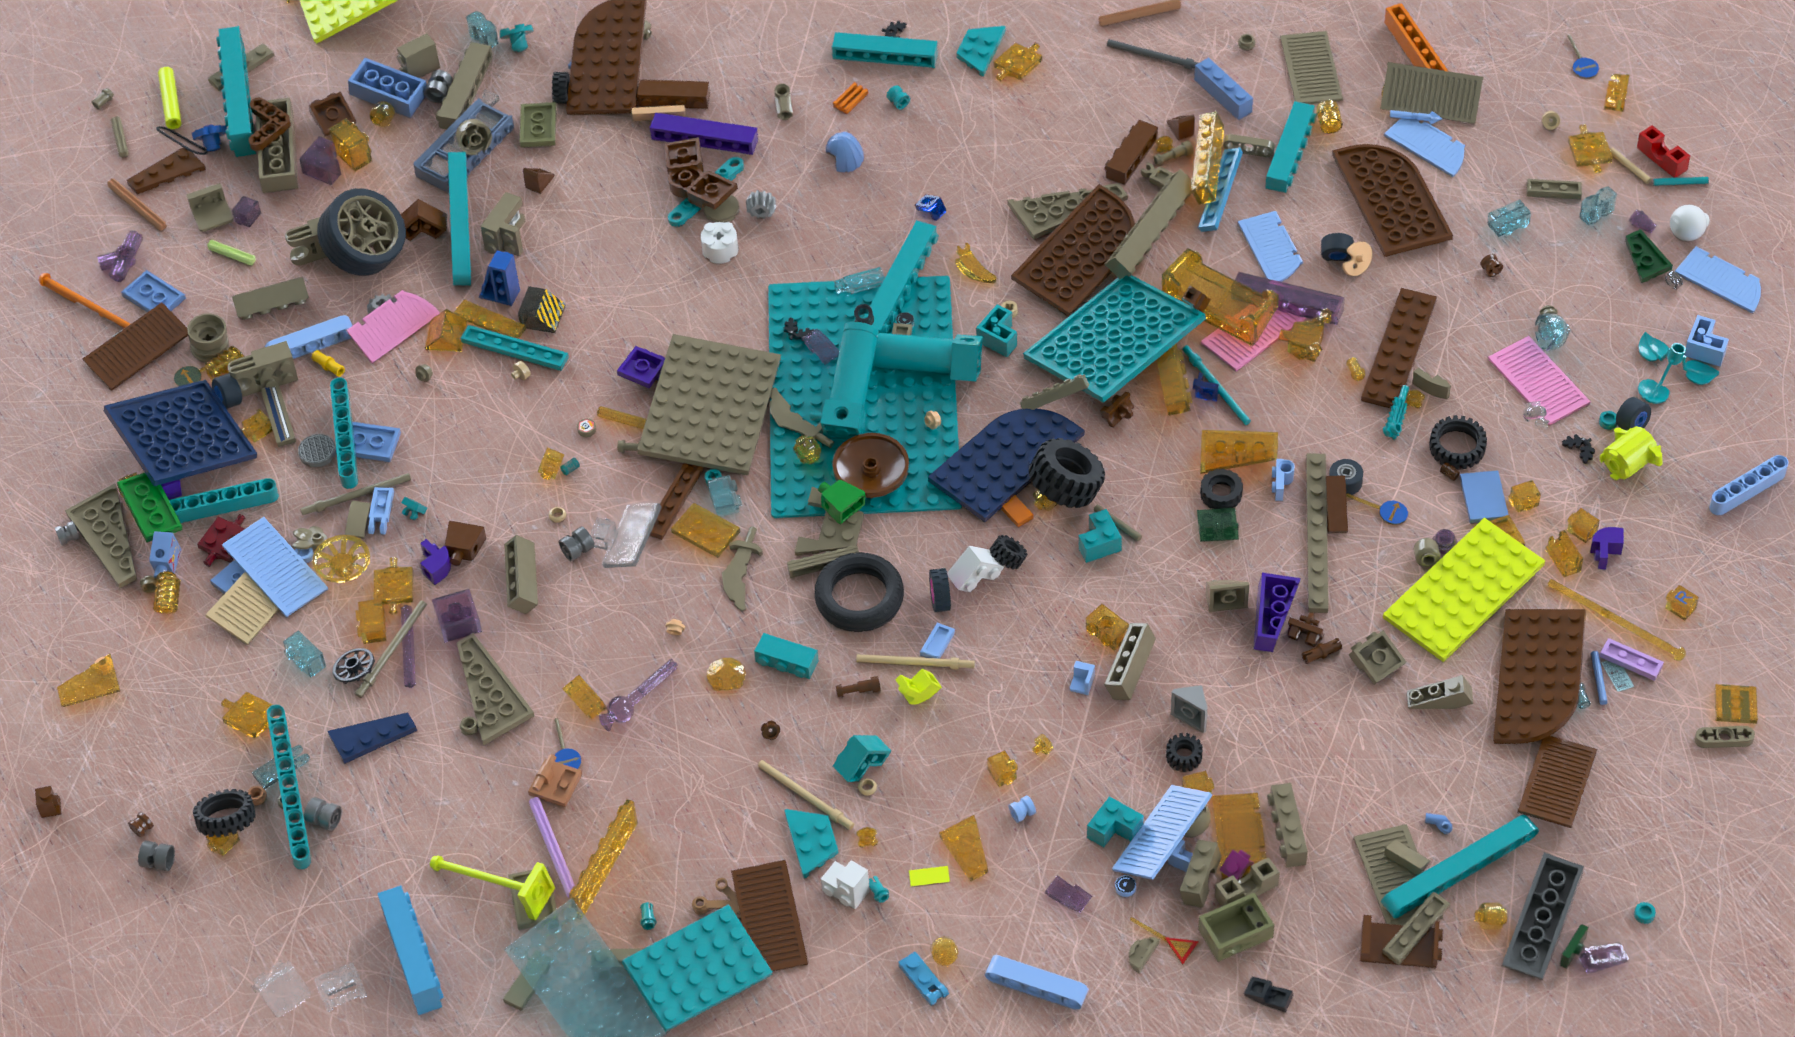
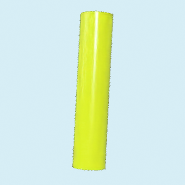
(169, 98)

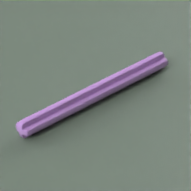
(552, 845)

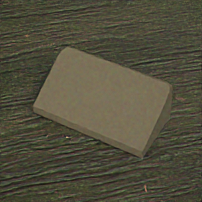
(1406, 857)

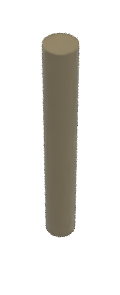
(1121, 525)

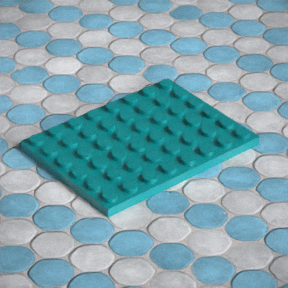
(1115, 336)

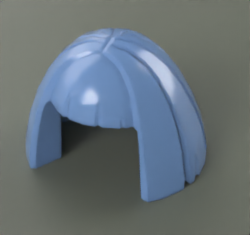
(847, 151)

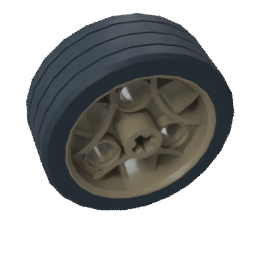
(351, 247)

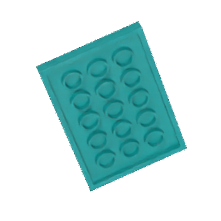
(697, 968)

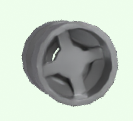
(67, 533)

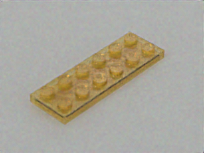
(605, 856)

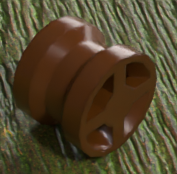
(1491, 265)
(140, 824)

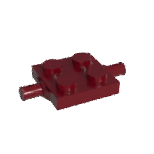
(216, 535)

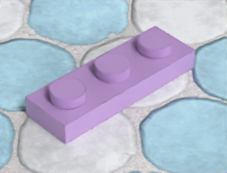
(1631, 659)

